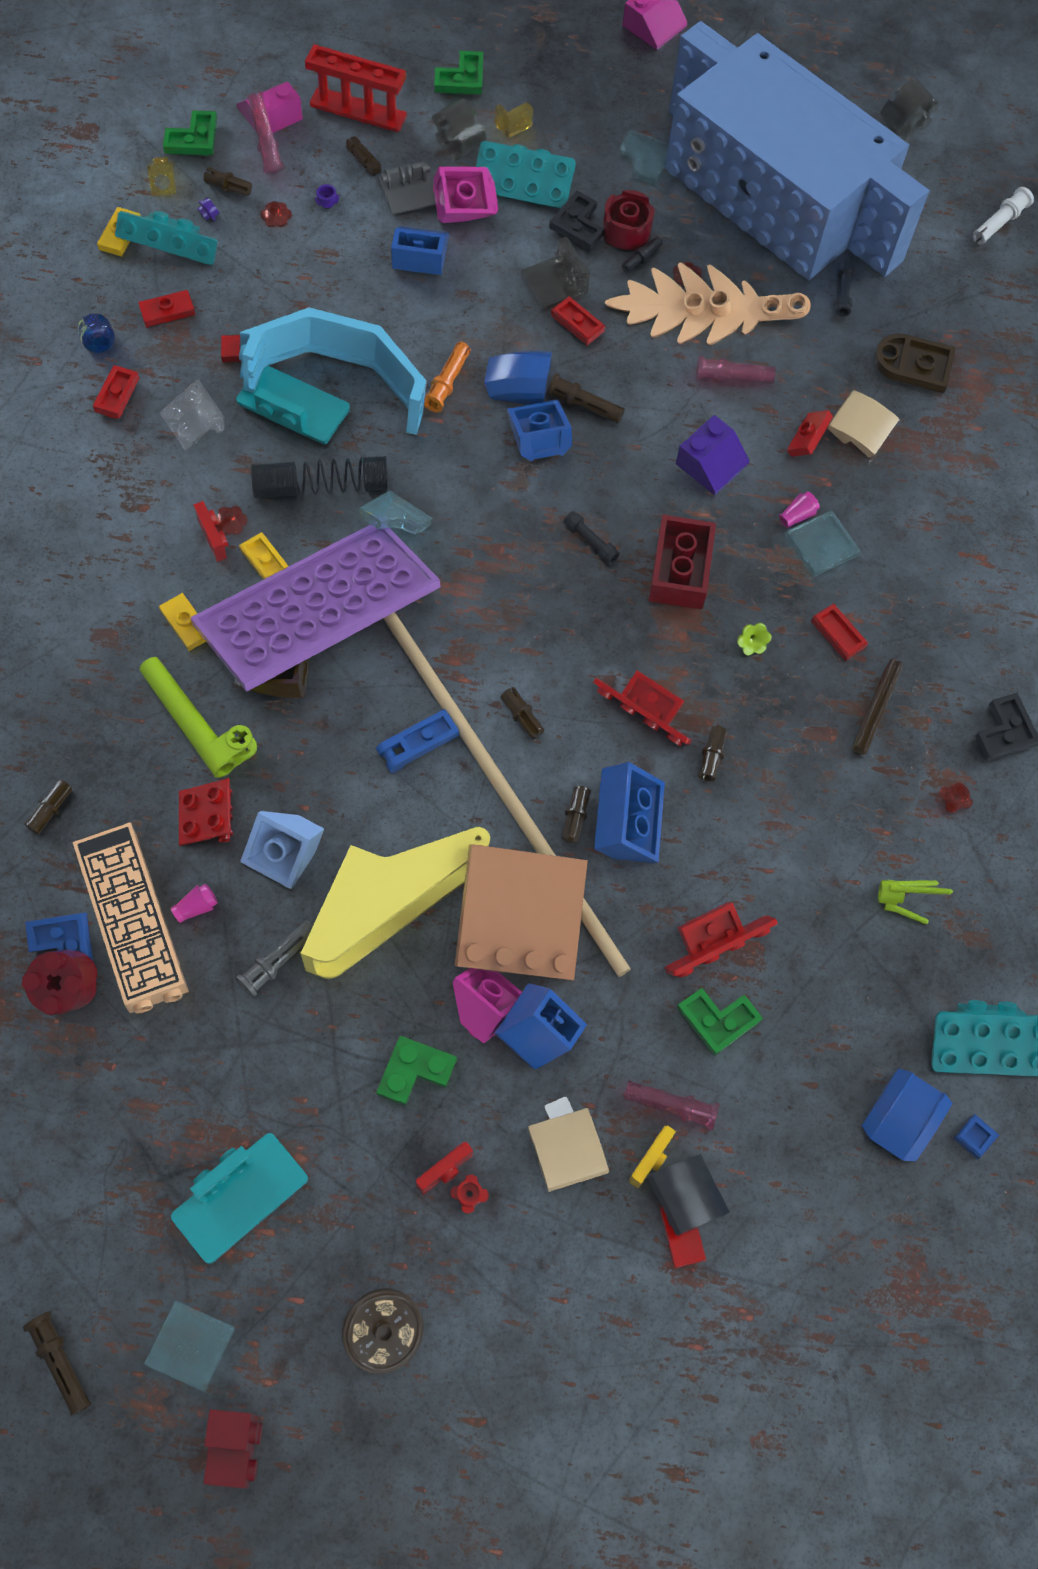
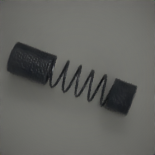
(281, 478)

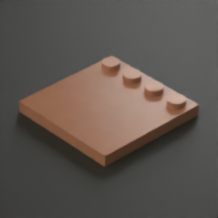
(521, 912)

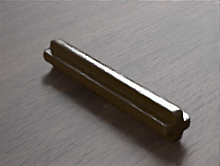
(877, 706)

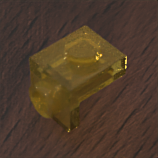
(515, 120)

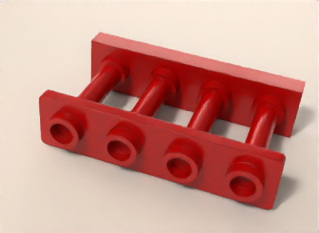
(362, 72)

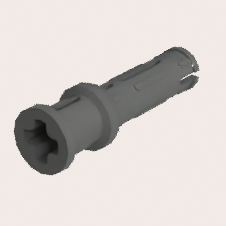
(264, 966)

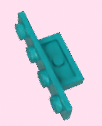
(168, 235)

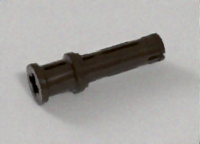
(574, 394)
(51, 1349)

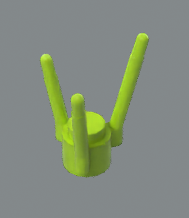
(894, 892)

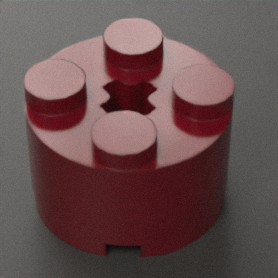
(628, 220)
(60, 981)

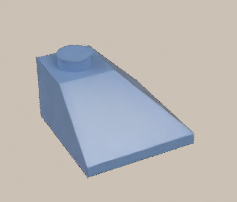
(281, 846)

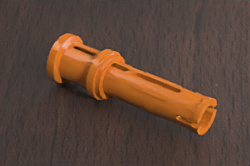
(443, 384)

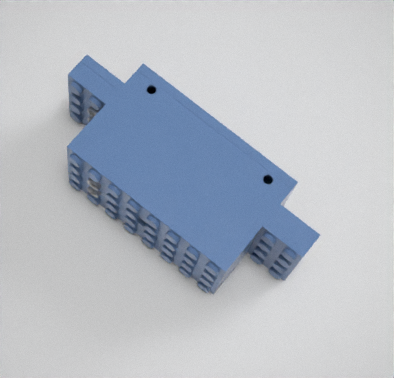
(788, 156)

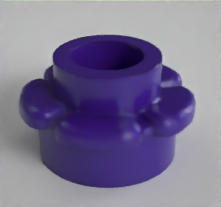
(326, 196)
(207, 209)

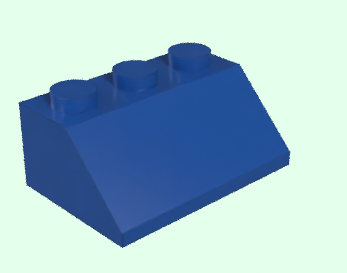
(629, 814)

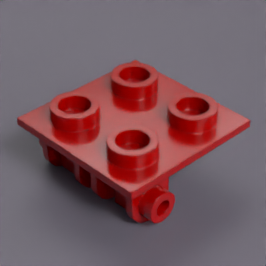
(205, 812)

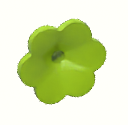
(754, 639)

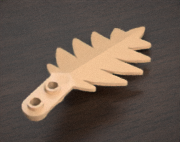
(701, 306)

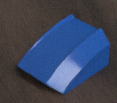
(518, 376)
(541, 430)
(906, 1115)

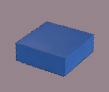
(976, 1136)

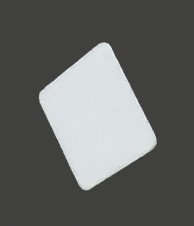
(558, 1108)

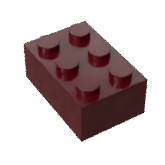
(682, 562)

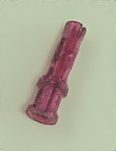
(267, 144)
(724, 370)
(686, 1108)

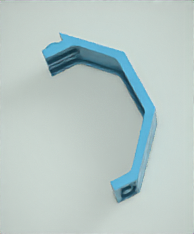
(337, 338)

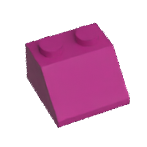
(654, 20)
(281, 104)

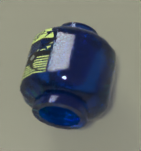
(96, 333)

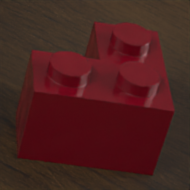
(231, 1448)

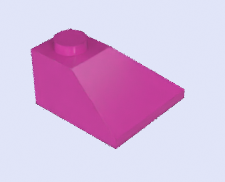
(483, 1001)

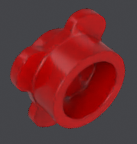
(469, 1184)

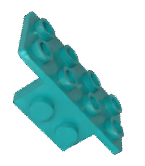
(527, 173)
(295, 405)
(986, 1040)
(237, 1196)

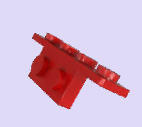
(649, 700)
(714, 934)

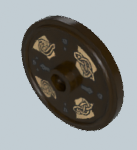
(382, 1331)

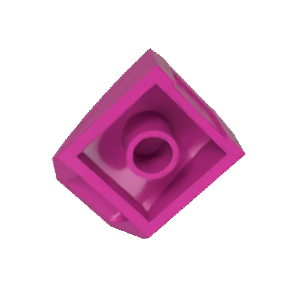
(464, 194)

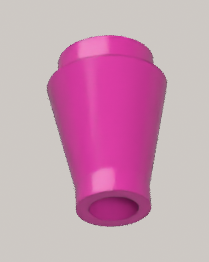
(801, 508)
(196, 902)

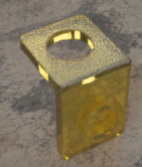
(161, 165)

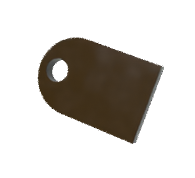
(915, 361)

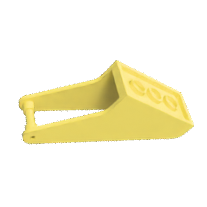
(381, 896)

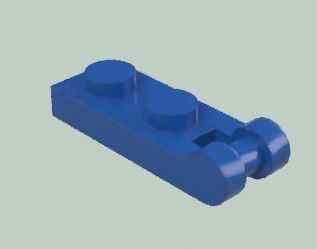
(418, 740)

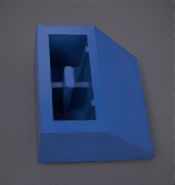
(419, 250)
(540, 1026)

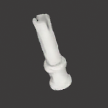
(1009, 210)

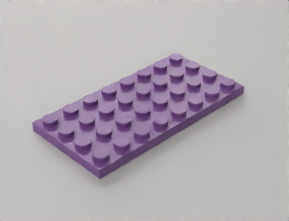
(314, 604)

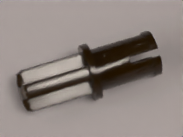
(227, 182)
(522, 712)
(713, 753)
(48, 807)
(576, 814)

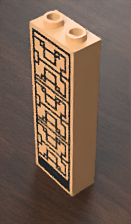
(130, 919)

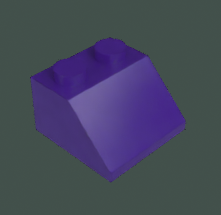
(712, 455)

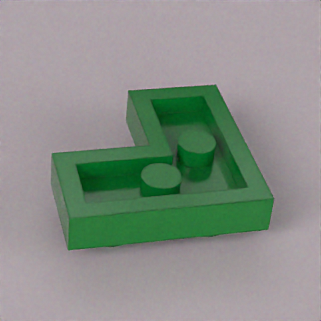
(461, 80)
(193, 141)
(718, 1027)
(414, 1061)

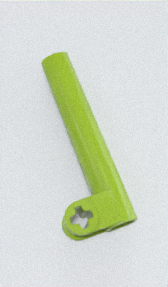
(218, 753)

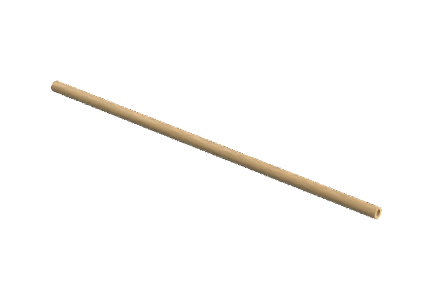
(499, 782)

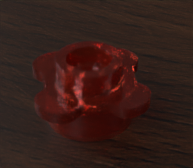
(961, 792)

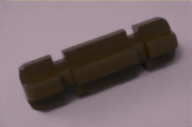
(363, 155)

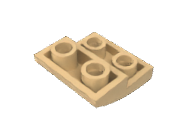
(863, 423)
(568, 1149)

